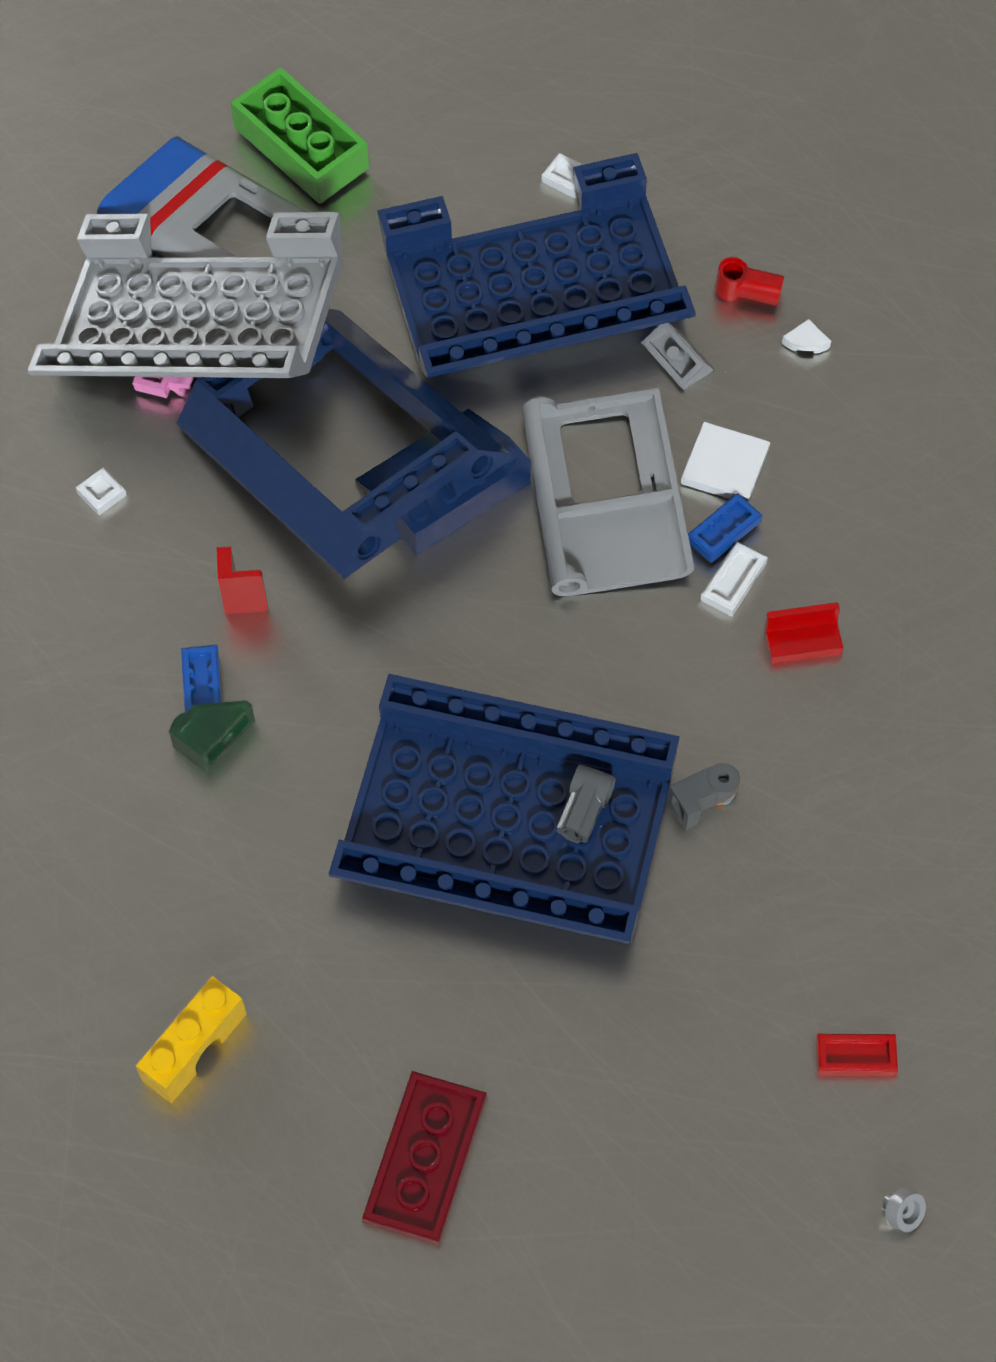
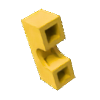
(174, 1056)

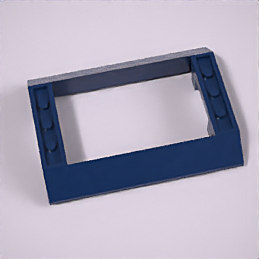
(369, 525)

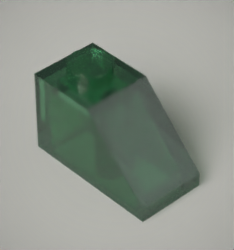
(210, 730)

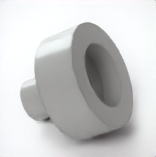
(904, 1209)

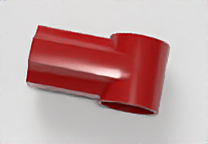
(746, 282)

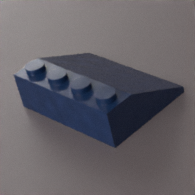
(442, 511)

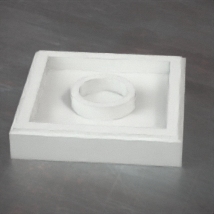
(725, 462)

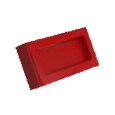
(856, 1054)

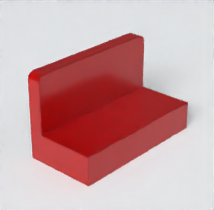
(239, 589)
(803, 633)

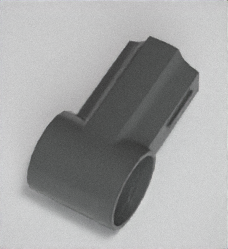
(588, 794)

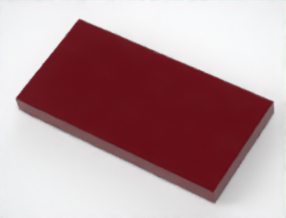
(424, 1158)

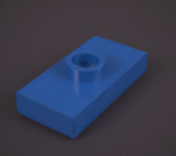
(724, 528)
(201, 675)

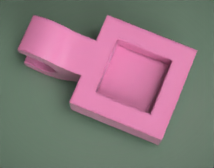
(162, 385)

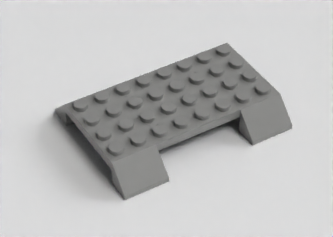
(198, 312)

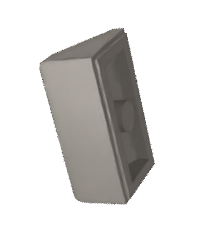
(677, 355)

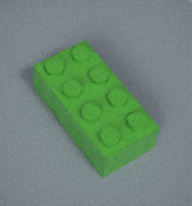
(300, 135)

